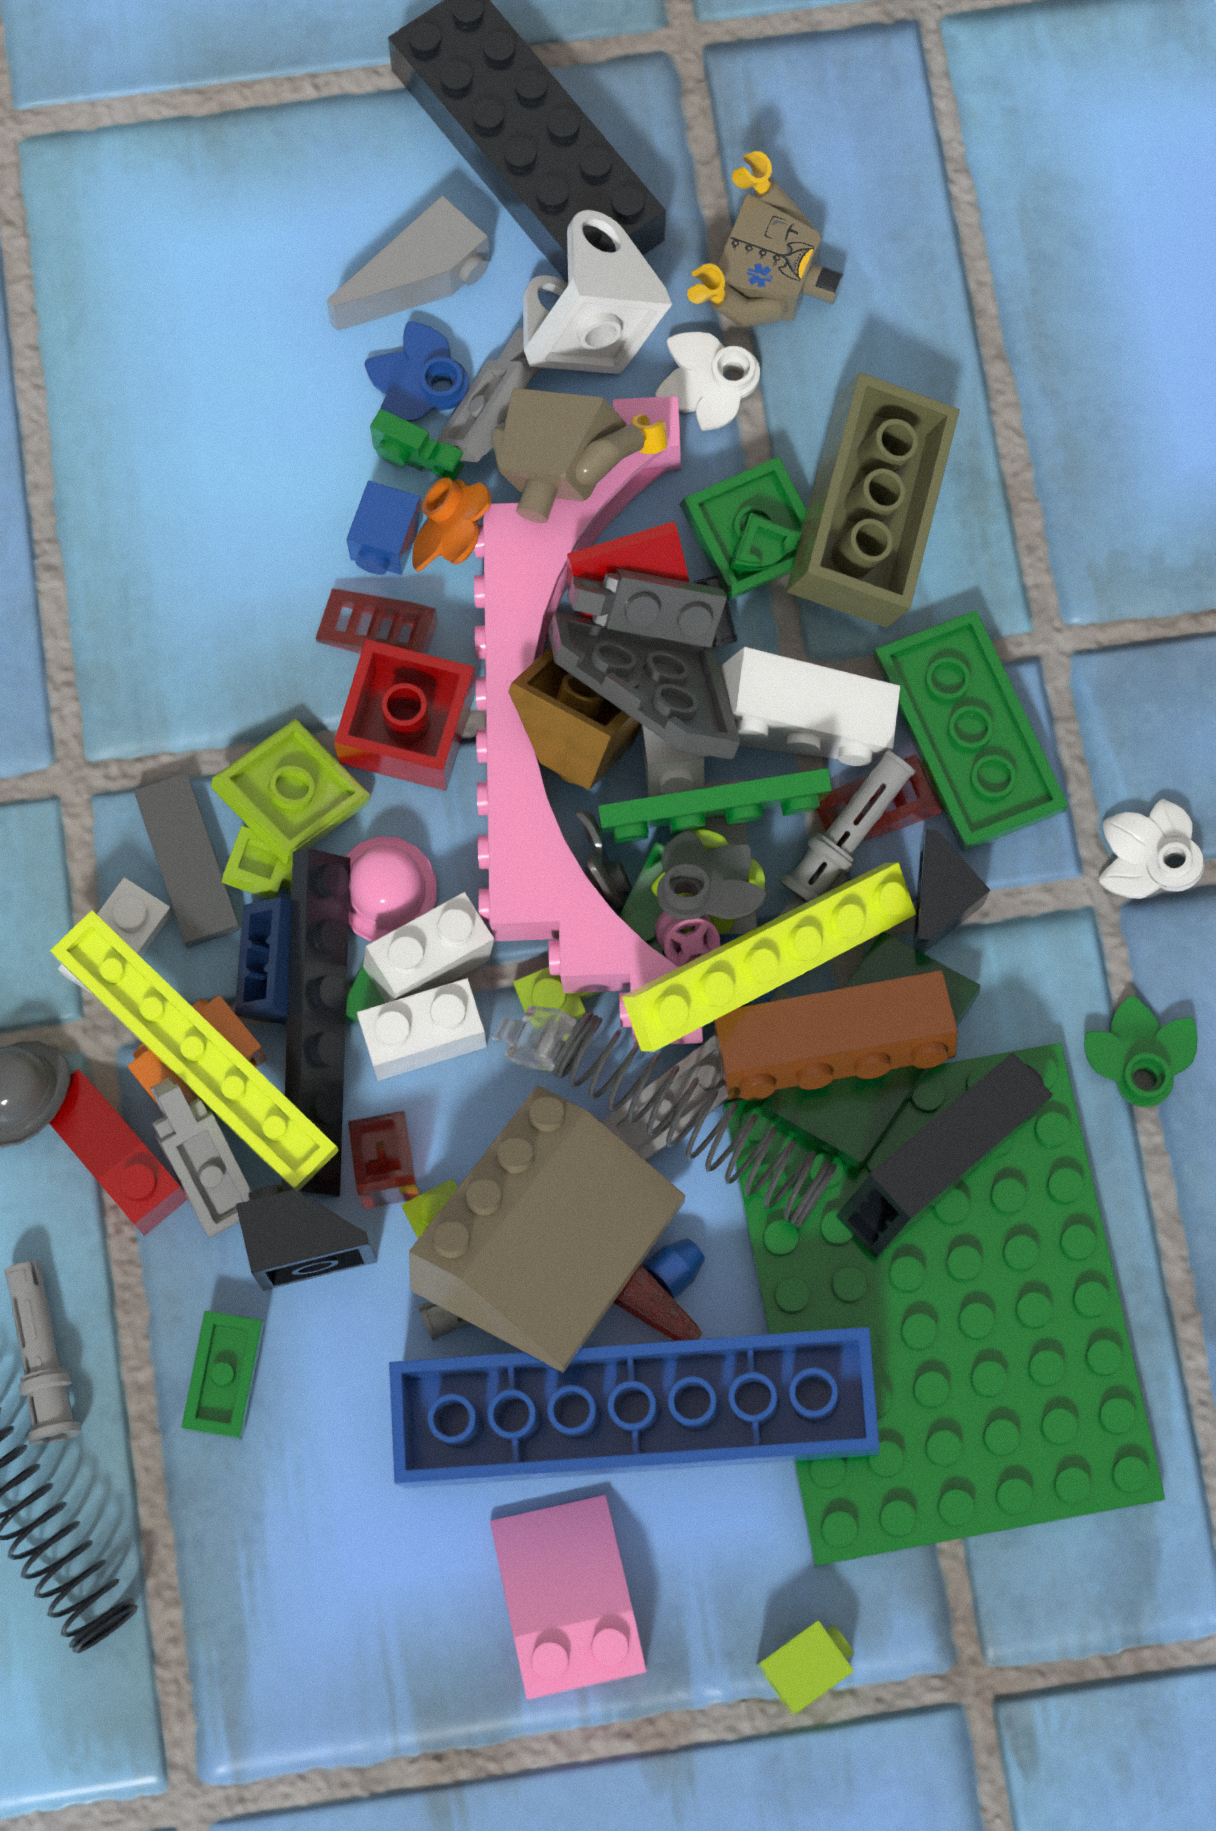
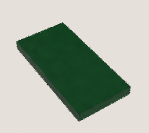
(853, 1112)

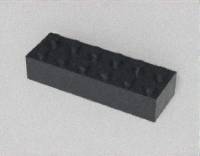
(520, 129)

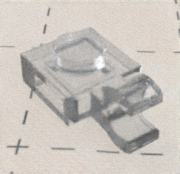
(536, 1038)

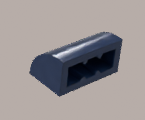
(264, 961)

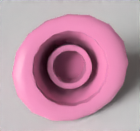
(388, 886)

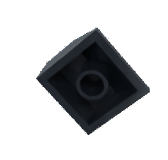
(297, 1238)

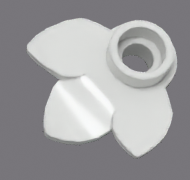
(701, 380)
(1144, 847)

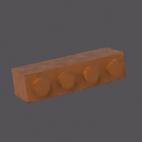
(836, 1035)

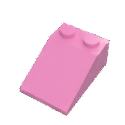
(567, 1597)

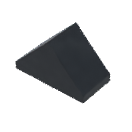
(945, 891)

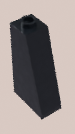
(943, 1154)

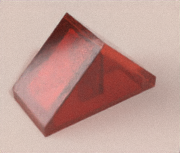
(383, 1160)

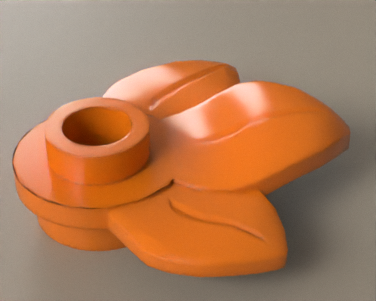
(451, 522)

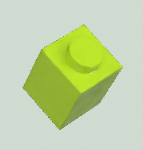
(807, 1666)

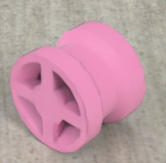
(686, 947)

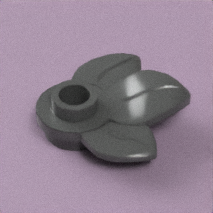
(711, 875)
(606, 876)

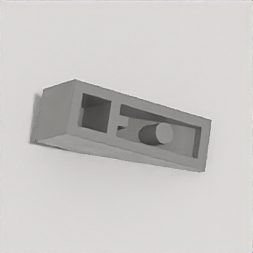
(416, 268)

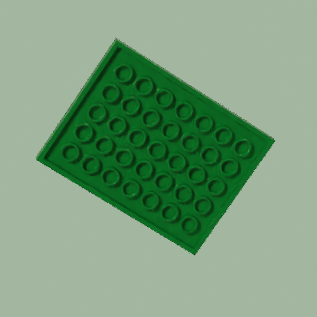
(988, 1327)

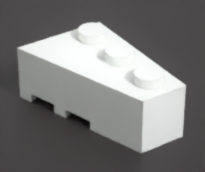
(809, 708)

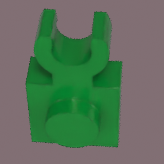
(409, 444)

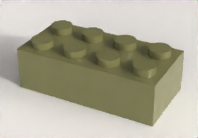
(873, 500)

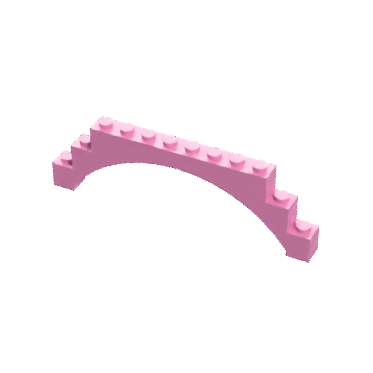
(533, 875)

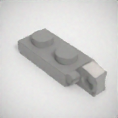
(488, 401)
(199, 1158)

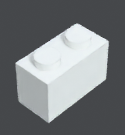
(429, 950)
(422, 1029)

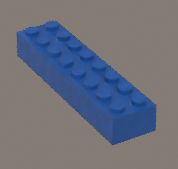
(634, 1408)

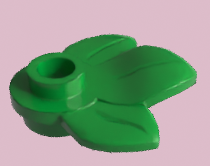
(1141, 1044)

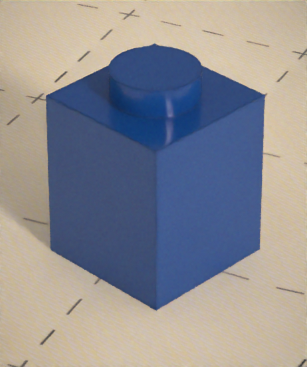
(384, 529)

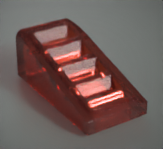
(401, 612)
(904, 814)
(655, 1307)

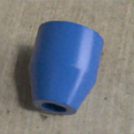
(676, 1265)

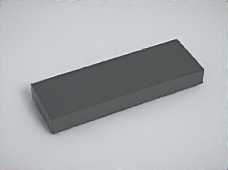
(187, 860)

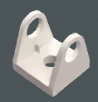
(602, 309)

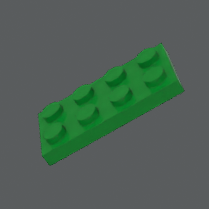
(970, 731)
(736, 801)

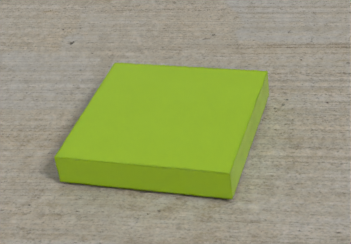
(290, 790)

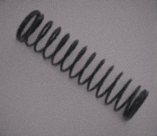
(106, 1623)

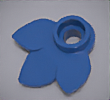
(411, 374)

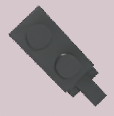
(651, 606)

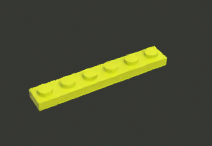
(768, 956)
(194, 1051)

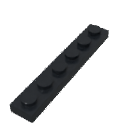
(318, 1002)

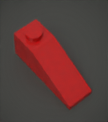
(116, 1155)

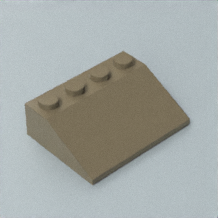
(544, 1230)

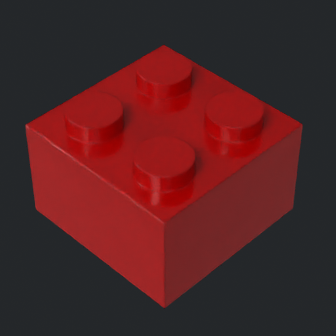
(405, 714)

